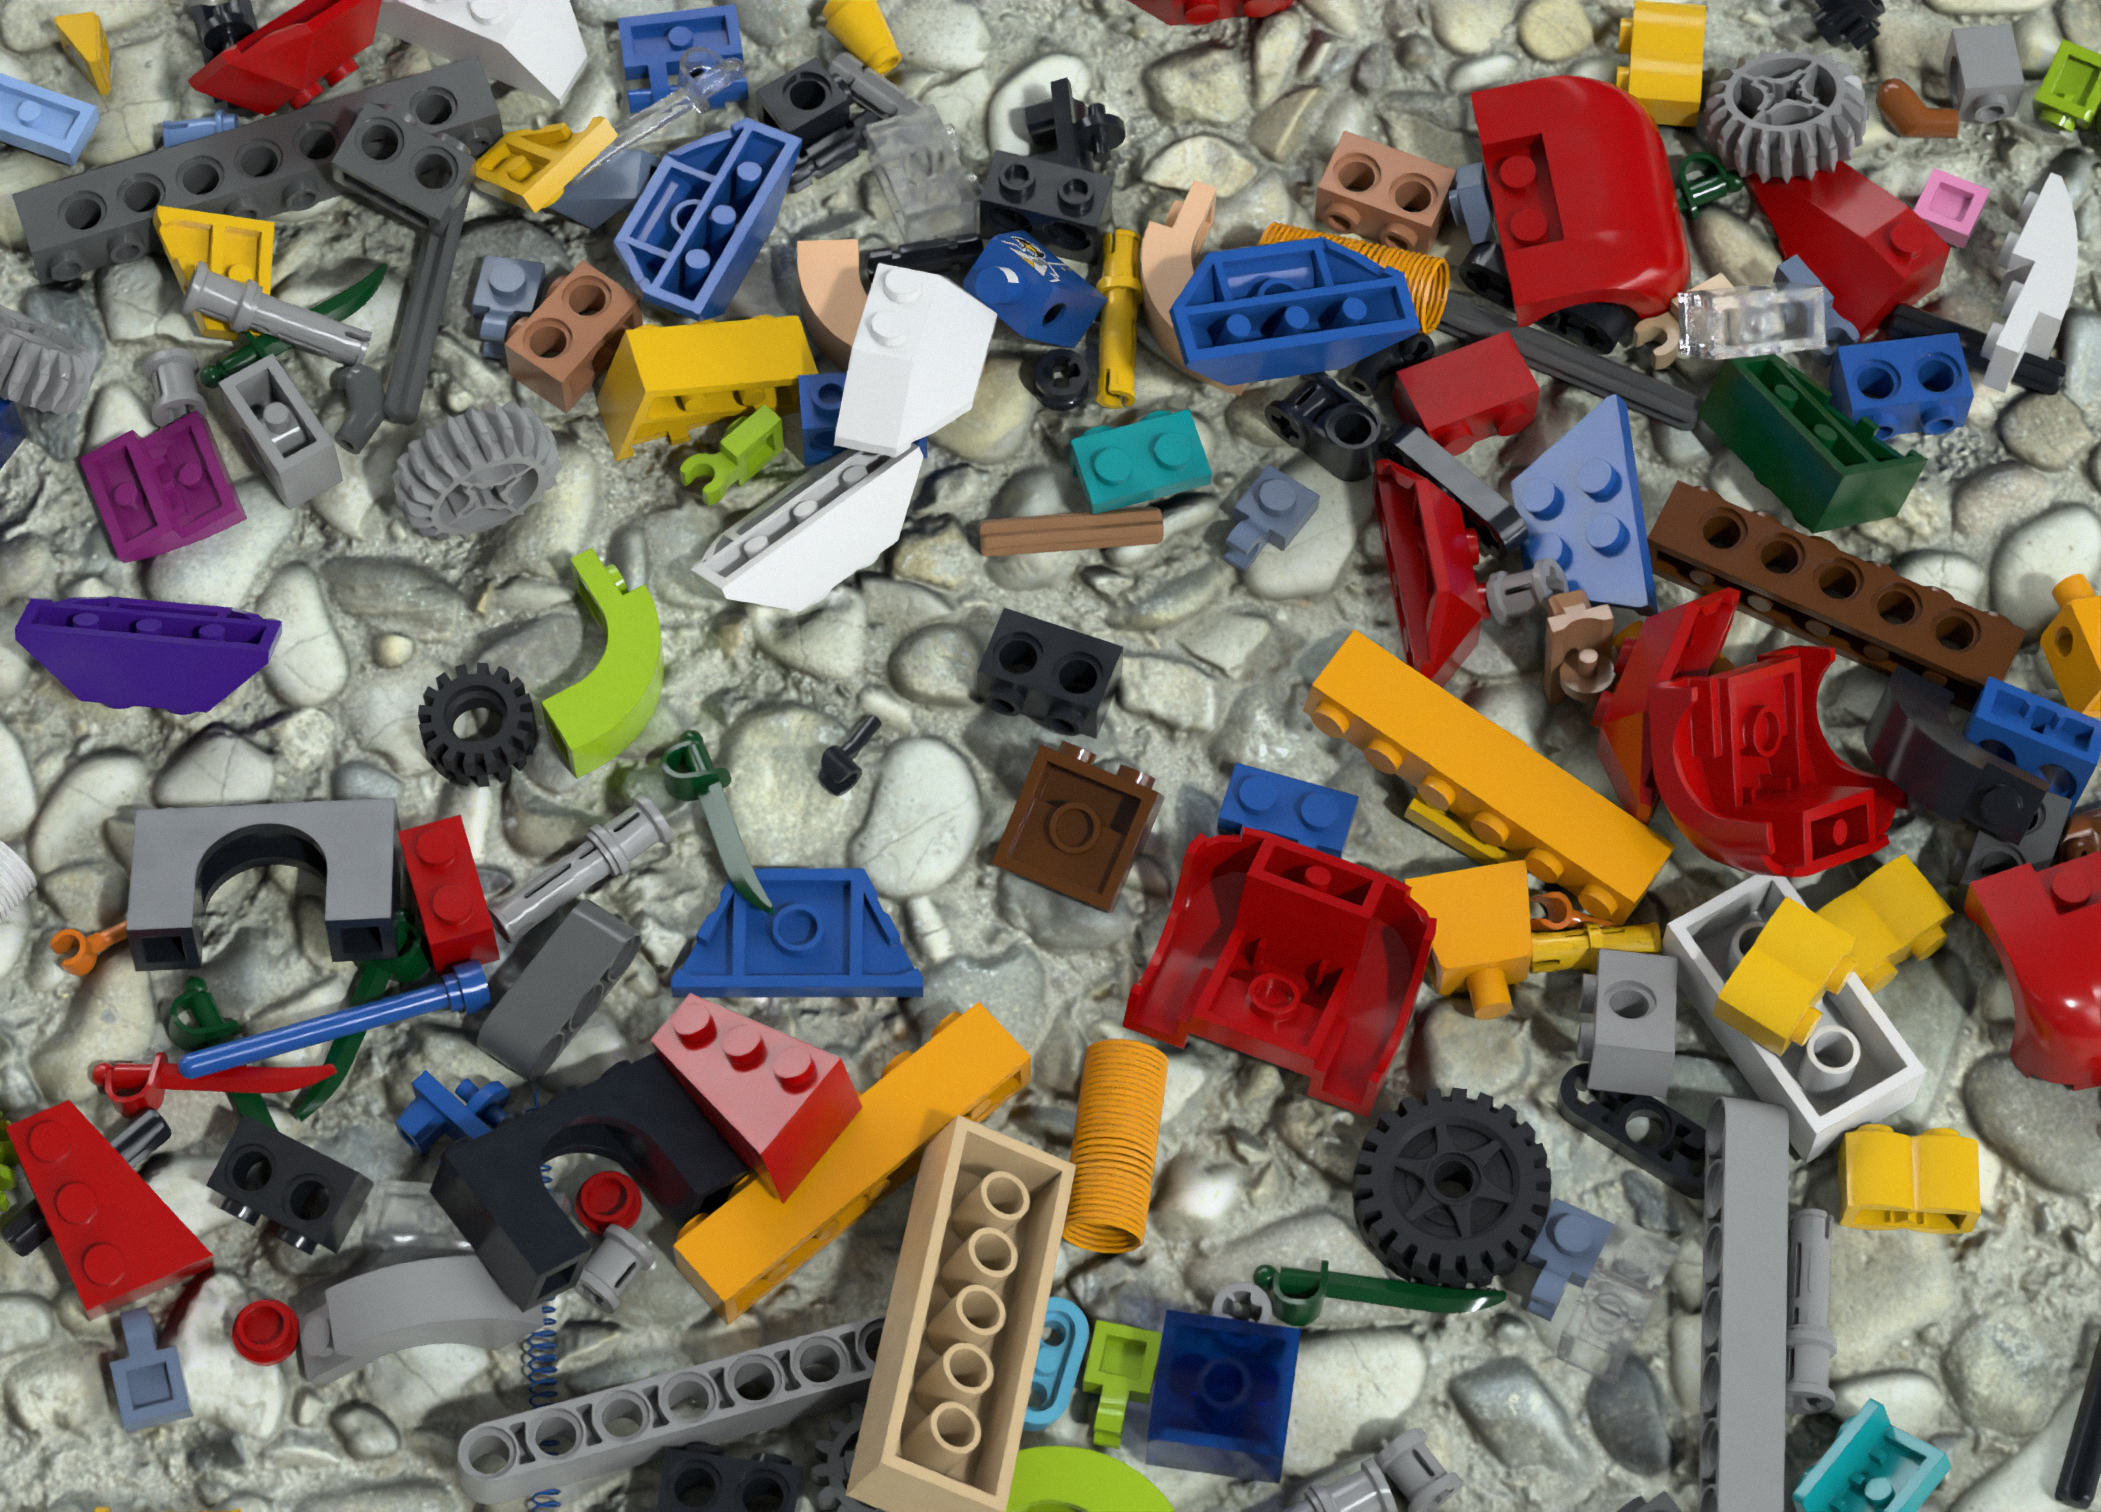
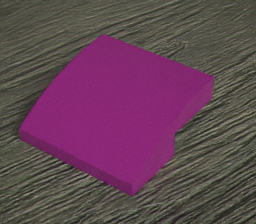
(162, 488)

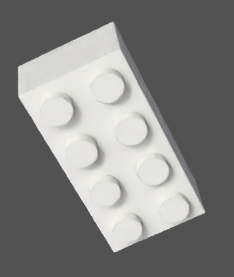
(1848, 1069)

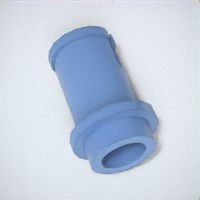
(192, 129)

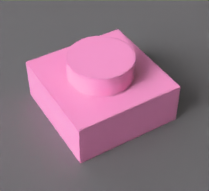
(1951, 206)

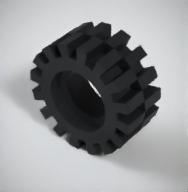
(474, 692)

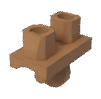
(1578, 649)

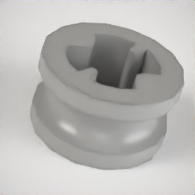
(1243, 1293)

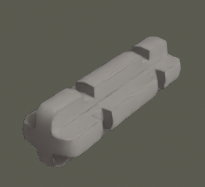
(871, 88)

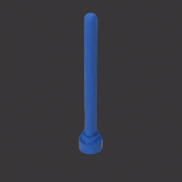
(460, 990)

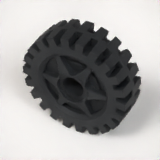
(1461, 1143)

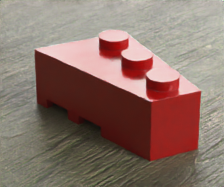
(101, 1213)

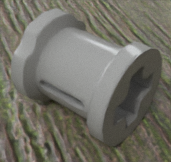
(174, 385)
(1524, 591)
(613, 1268)
(1417, 1472)

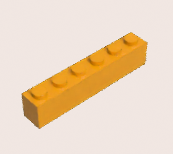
(1487, 778)
(760, 1241)

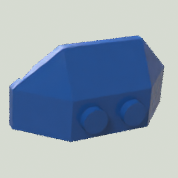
(707, 217)
(1289, 311)

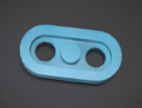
(1057, 1365)

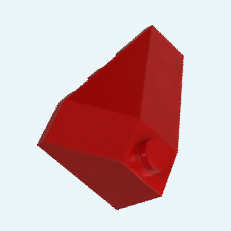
(1854, 240)

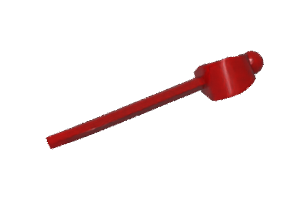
(162, 1076)

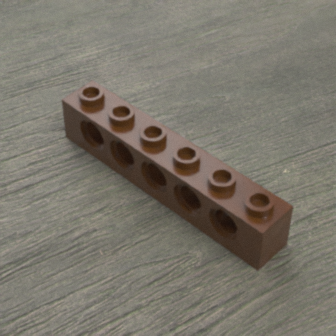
(1801, 608)

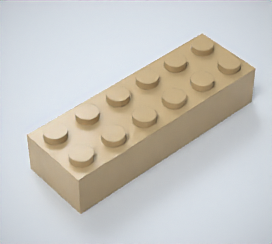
(962, 1325)

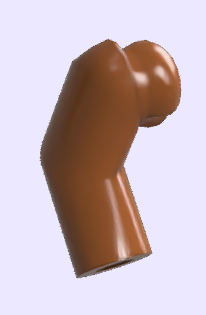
(1910, 115)
(2080, 836)

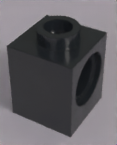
(805, 86)

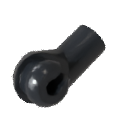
(1371, 370)

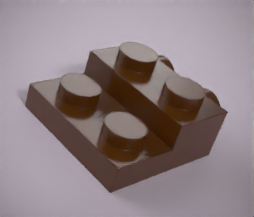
(1079, 825)

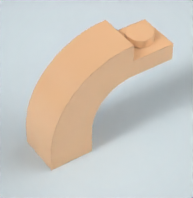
(1168, 265)
(831, 295)

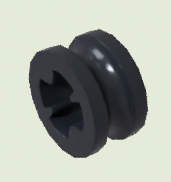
(1078, 374)

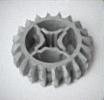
(1786, 114)
(42, 365)
(476, 471)

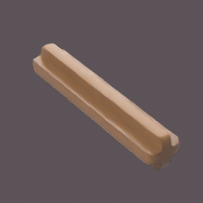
(1071, 531)

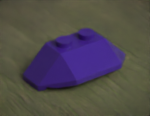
(147, 650)

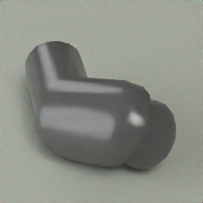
(366, 400)

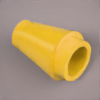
(863, 32)

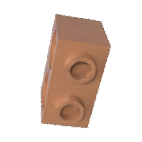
(1389, 184)
(584, 341)

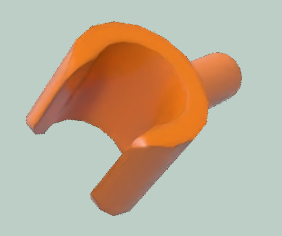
(1562, 914)
(89, 947)

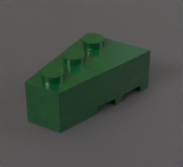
(1804, 448)

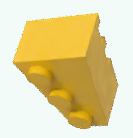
(700, 376)

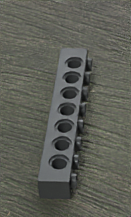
(228, 167)

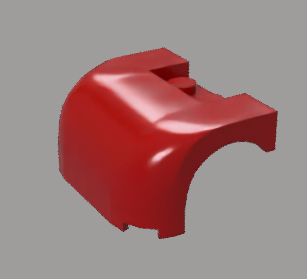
(1581, 197)
(1754, 773)
(2051, 954)
(1288, 962)

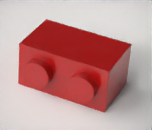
(1468, 394)
(448, 894)

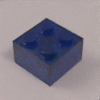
(1222, 1396)

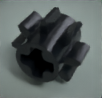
(1848, 21)

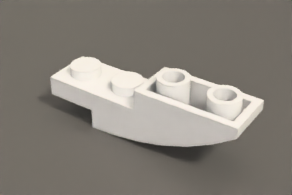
(2035, 283)

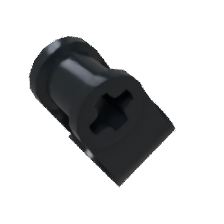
(1319, 419)

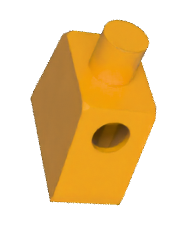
(2074, 644)
(1480, 932)

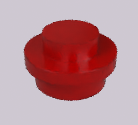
(608, 1200)
(266, 1332)

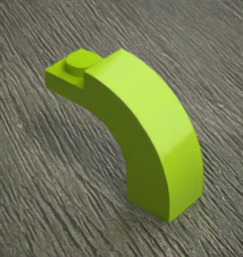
(617, 699)
(1080, 1481)

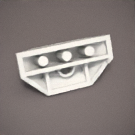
(517, 41)
(912, 361)
(813, 531)

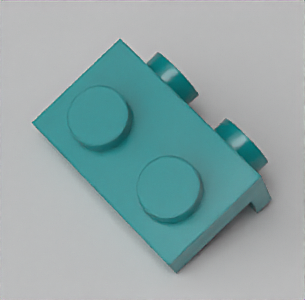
(1139, 460)
(1871, 1468)

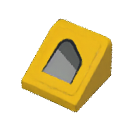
(87, 47)

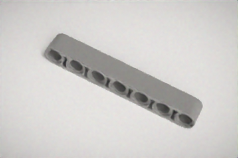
(1744, 1307)
(650, 1404)

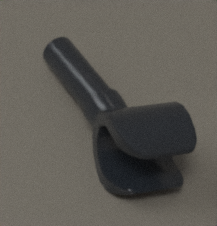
(838, 769)

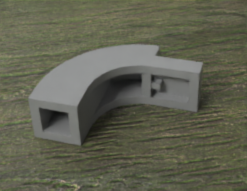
(409, 1308)

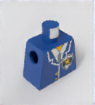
(1024, 283)

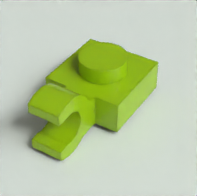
(743, 452)
(1121, 1371)

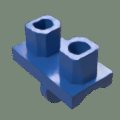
(440, 1112)

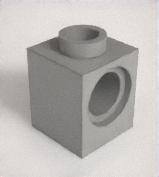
(1983, 73)

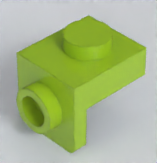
(2070, 89)

